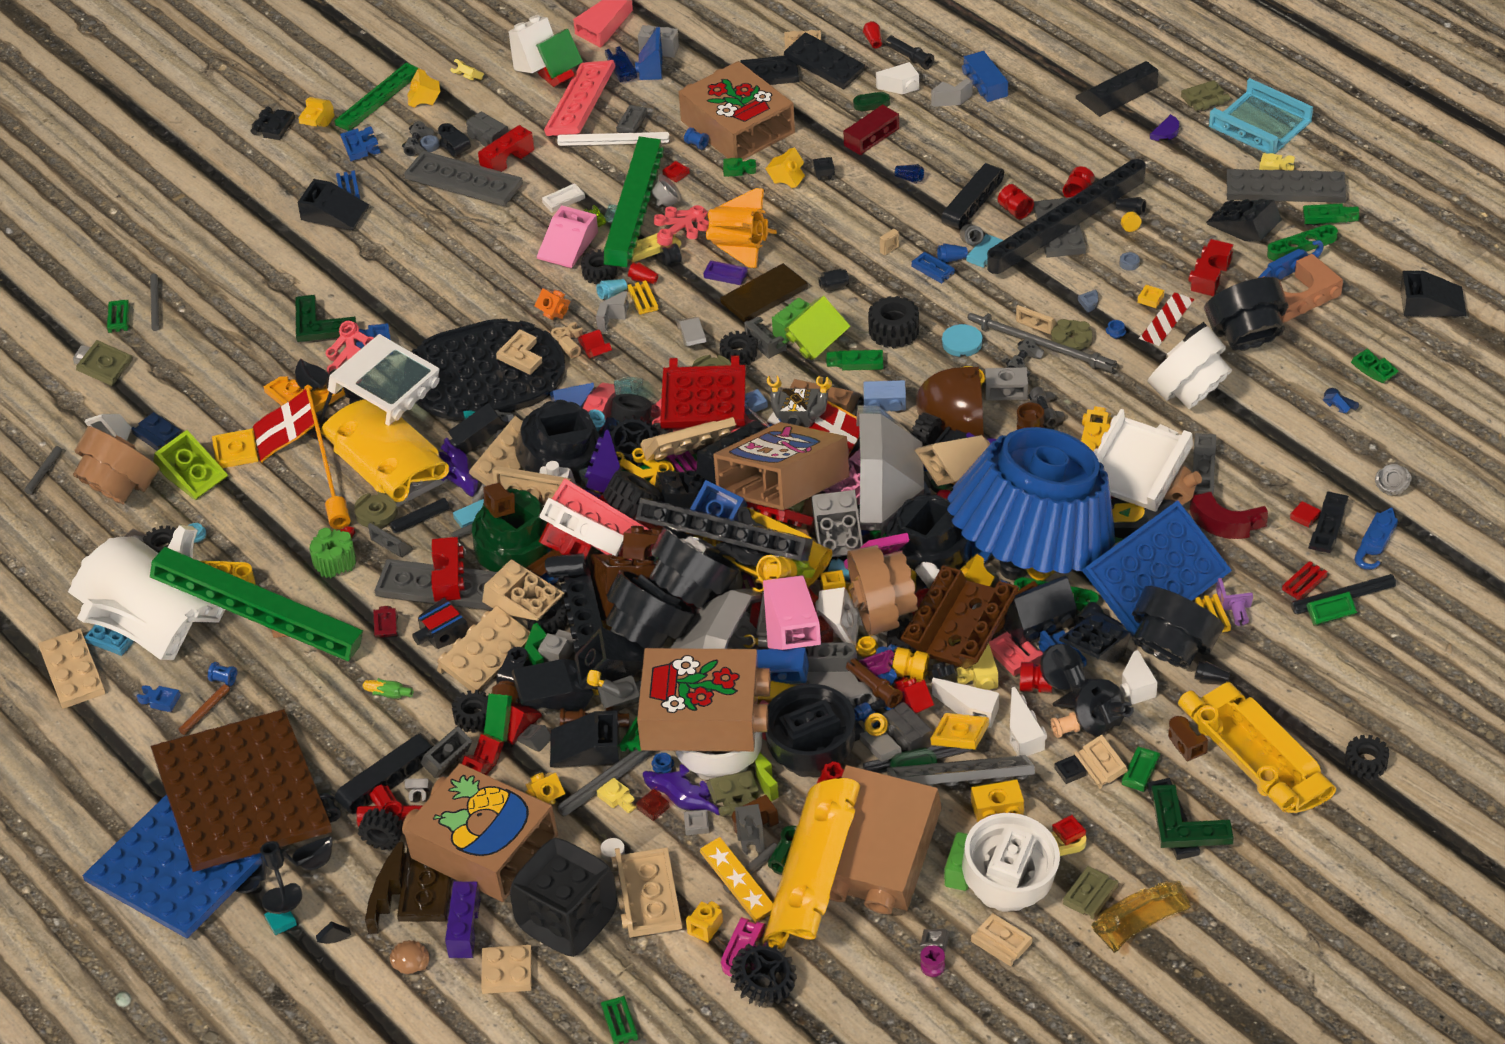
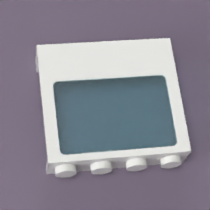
(386, 377)

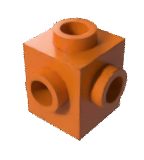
(552, 303)

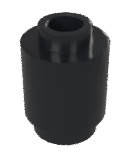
(833, 279)

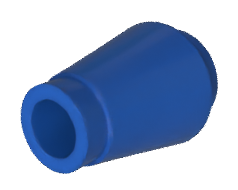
(951, 253)

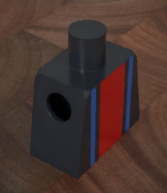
(440, 625)

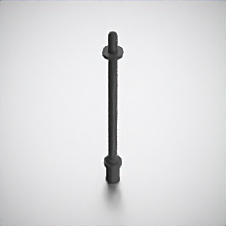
(1095, 360)

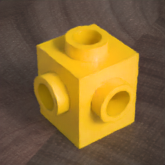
(1097, 412)
(545, 787)

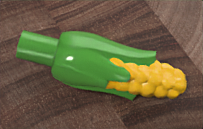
(387, 688)

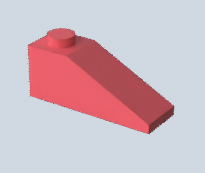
(601, 399)

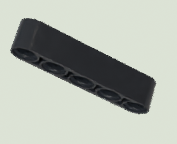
(972, 196)
(387, 771)

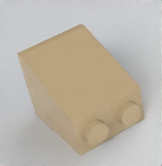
(951, 459)

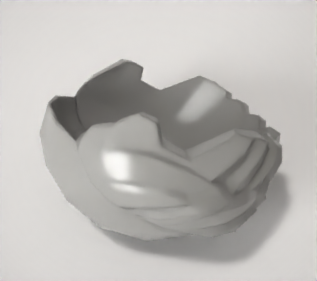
(1393, 479)

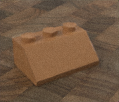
(843, 398)

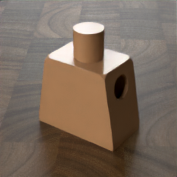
(1183, 485)

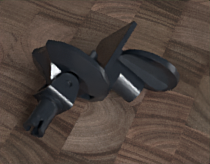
(1096, 701)

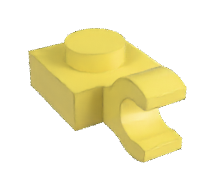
(469, 72)
(1275, 162)
(616, 794)

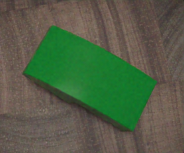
(1376, 369)

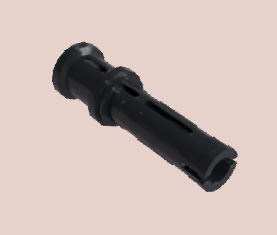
(915, 54)

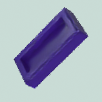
(725, 272)

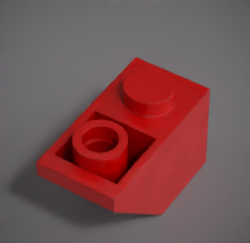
(914, 693)

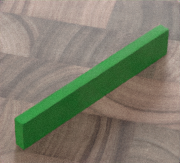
(376, 97)

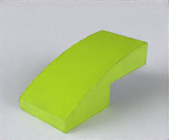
(764, 777)

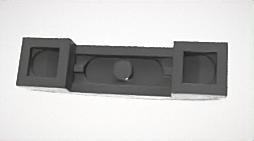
(1204, 461)

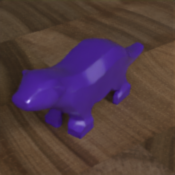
(459, 468)
(681, 790)

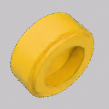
(1131, 221)

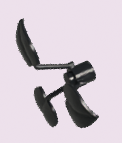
(318, 378)
(286, 897)

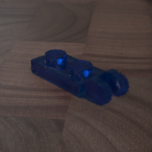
(624, 68)

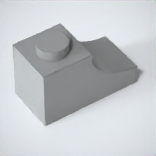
(557, 646)

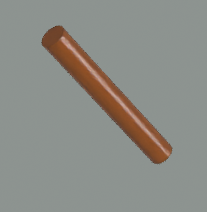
(204, 709)

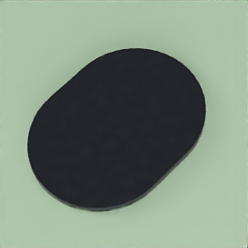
(474, 376)

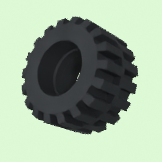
(893, 321)
(626, 490)

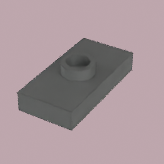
(631, 119)

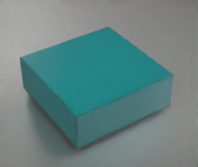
(280, 922)

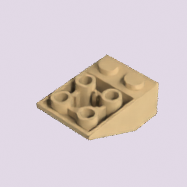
(520, 592)

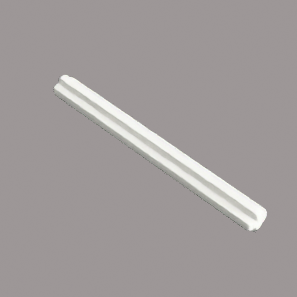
(609, 138)

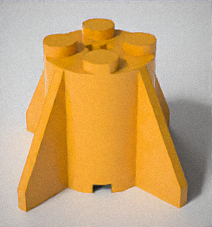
(740, 227)

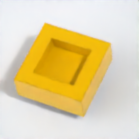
(1150, 296)

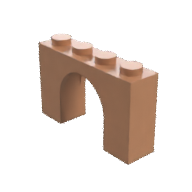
(1322, 286)

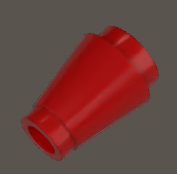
(873, 34)
(640, 273)

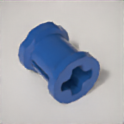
(696, 138)
(221, 673)

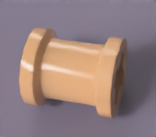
(1064, 725)

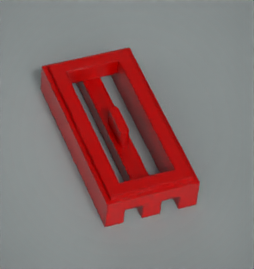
(1301, 578)

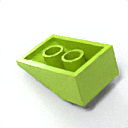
(189, 465)

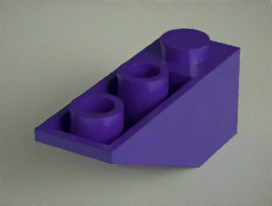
(604, 464)

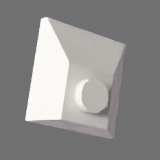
(839, 612)

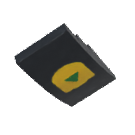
(1131, 517)

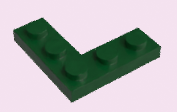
(307, 325)
(1176, 833)

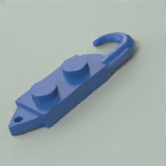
(1286, 265)
(1376, 538)

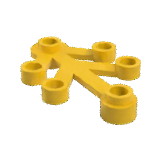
(647, 473)

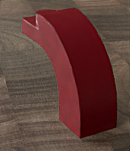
(1224, 522)

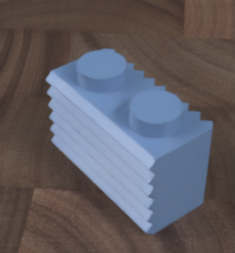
(885, 394)

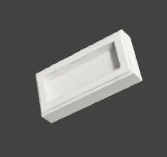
(564, 197)

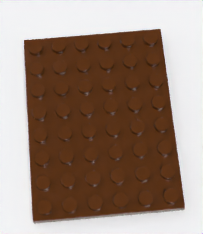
(239, 789)

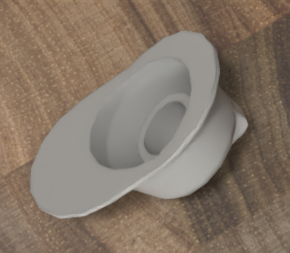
(666, 192)

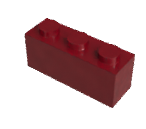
(871, 129)

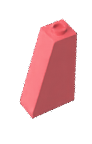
(602, 20)

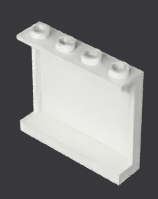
(1141, 460)

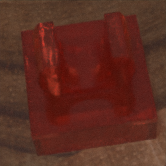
(652, 804)

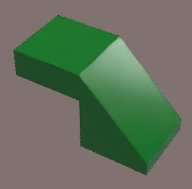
(533, 643)

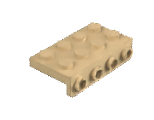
(686, 439)
(483, 650)
(646, 892)

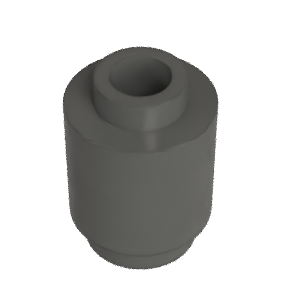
(977, 234)

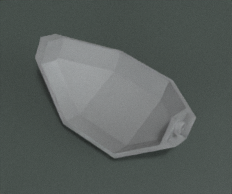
(888, 467)
(717, 620)

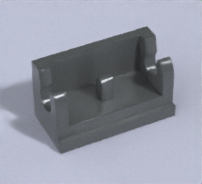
(765, 340)
(749, 827)

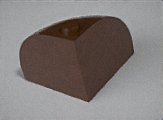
(954, 398)
(604, 571)

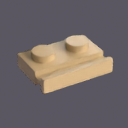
(1101, 761)
(1001, 939)

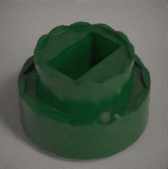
(511, 535)

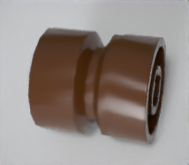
(1030, 415)

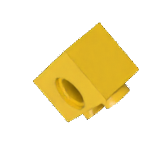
(996, 799)

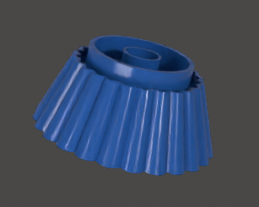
(1036, 502)

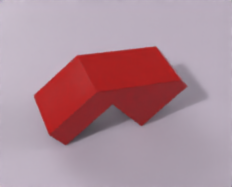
(558, 79)
(594, 344)
(563, 541)
(485, 754)

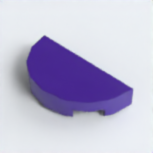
(1167, 129)

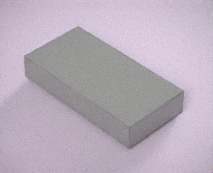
(881, 746)

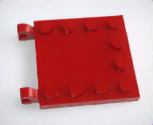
(702, 394)

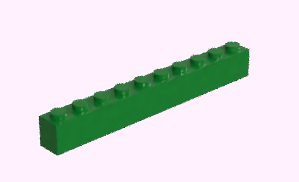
(633, 202)
(256, 603)

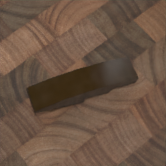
(386, 884)

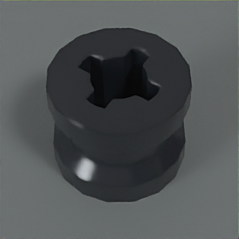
(670, 254)

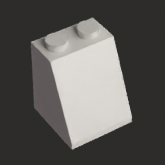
(524, 41)

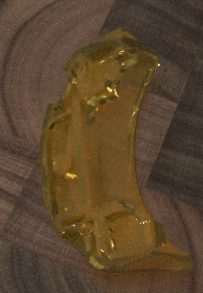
(1139, 911)

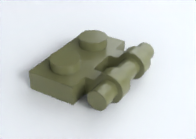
(1205, 96)
(732, 787)

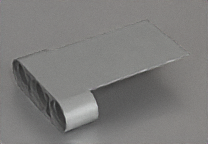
(846, 683)

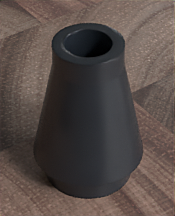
(1133, 204)
(1210, 673)

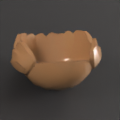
(409, 957)

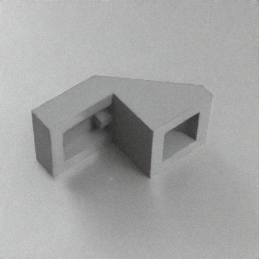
(948, 95)
(612, 308)
(691, 331)

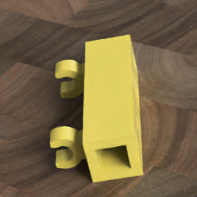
(983, 674)

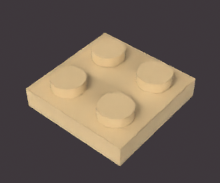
(506, 969)

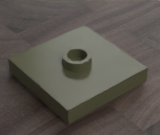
(104, 363)

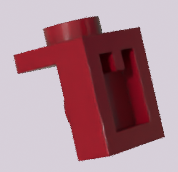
(385, 621)

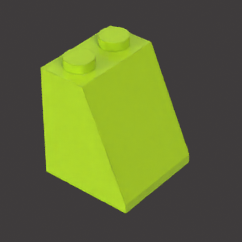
(816, 328)

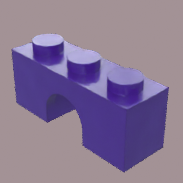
(460, 925)

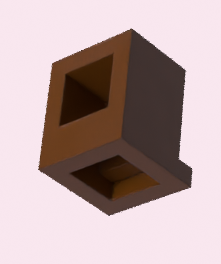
(498, 500)

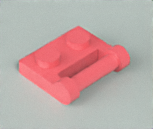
(1011, 655)

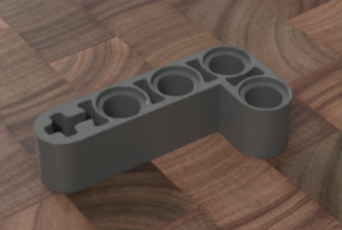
(830, 657)

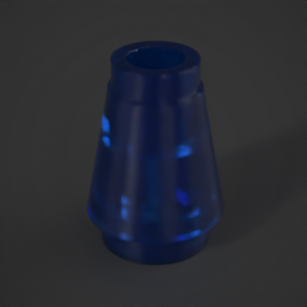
(912, 173)

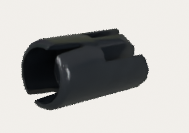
(565, 565)

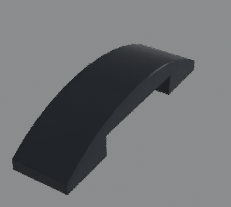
(1329, 522)

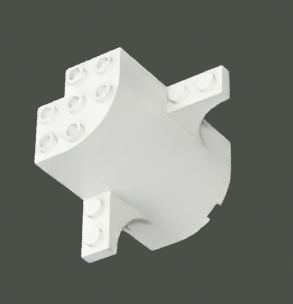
(124, 598)

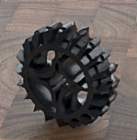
(634, 431)
(761, 983)

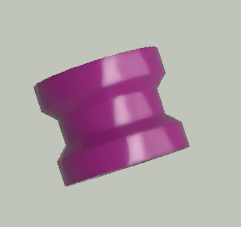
(930, 967)

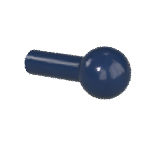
(1352, 404)

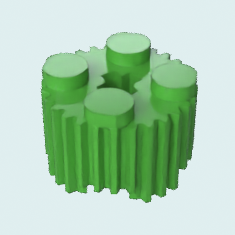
(332, 552)

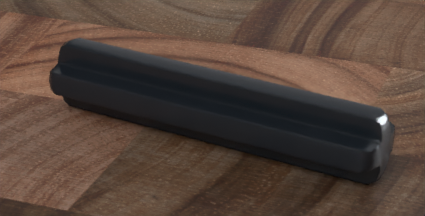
(419, 515)

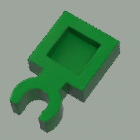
(737, 166)

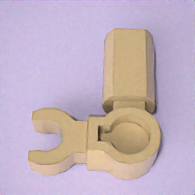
(564, 335)

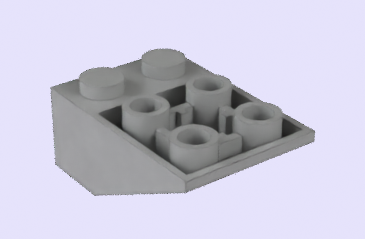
(837, 521)

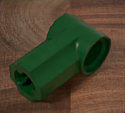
(781, 852)

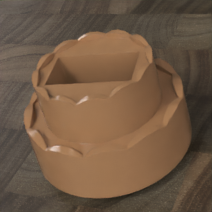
(112, 465)
(880, 588)

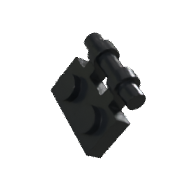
(277, 123)

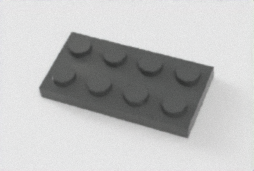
(1068, 243)

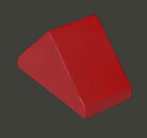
(520, 718)

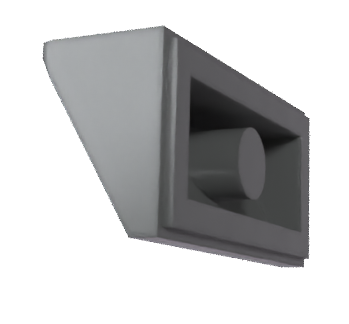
(388, 541)

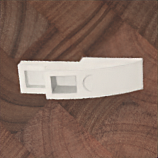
(582, 527)

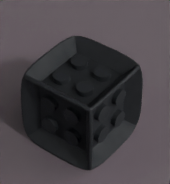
(563, 896)

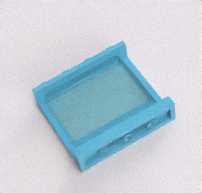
(1262, 118)

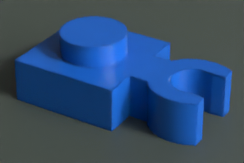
(160, 699)

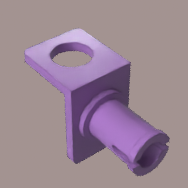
(1236, 603)

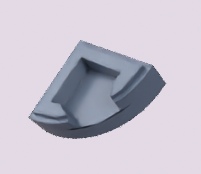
(1089, 300)

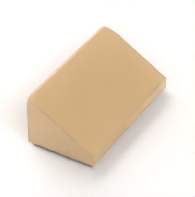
(1034, 319)

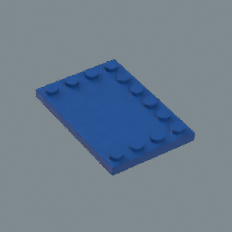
(1162, 554)

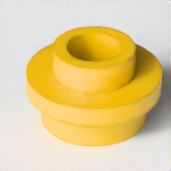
(866, 646)
(876, 717)

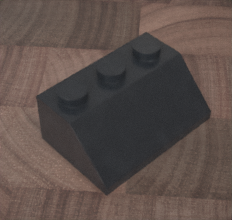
(1041, 609)

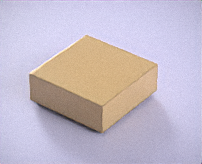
(889, 241)

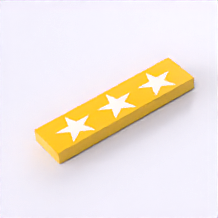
(737, 879)

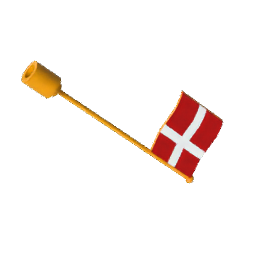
(839, 422)
(288, 425)

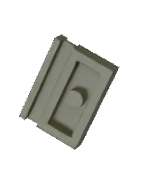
(1090, 892)

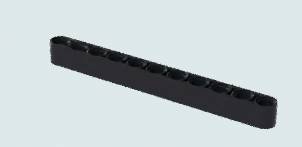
(1065, 216)

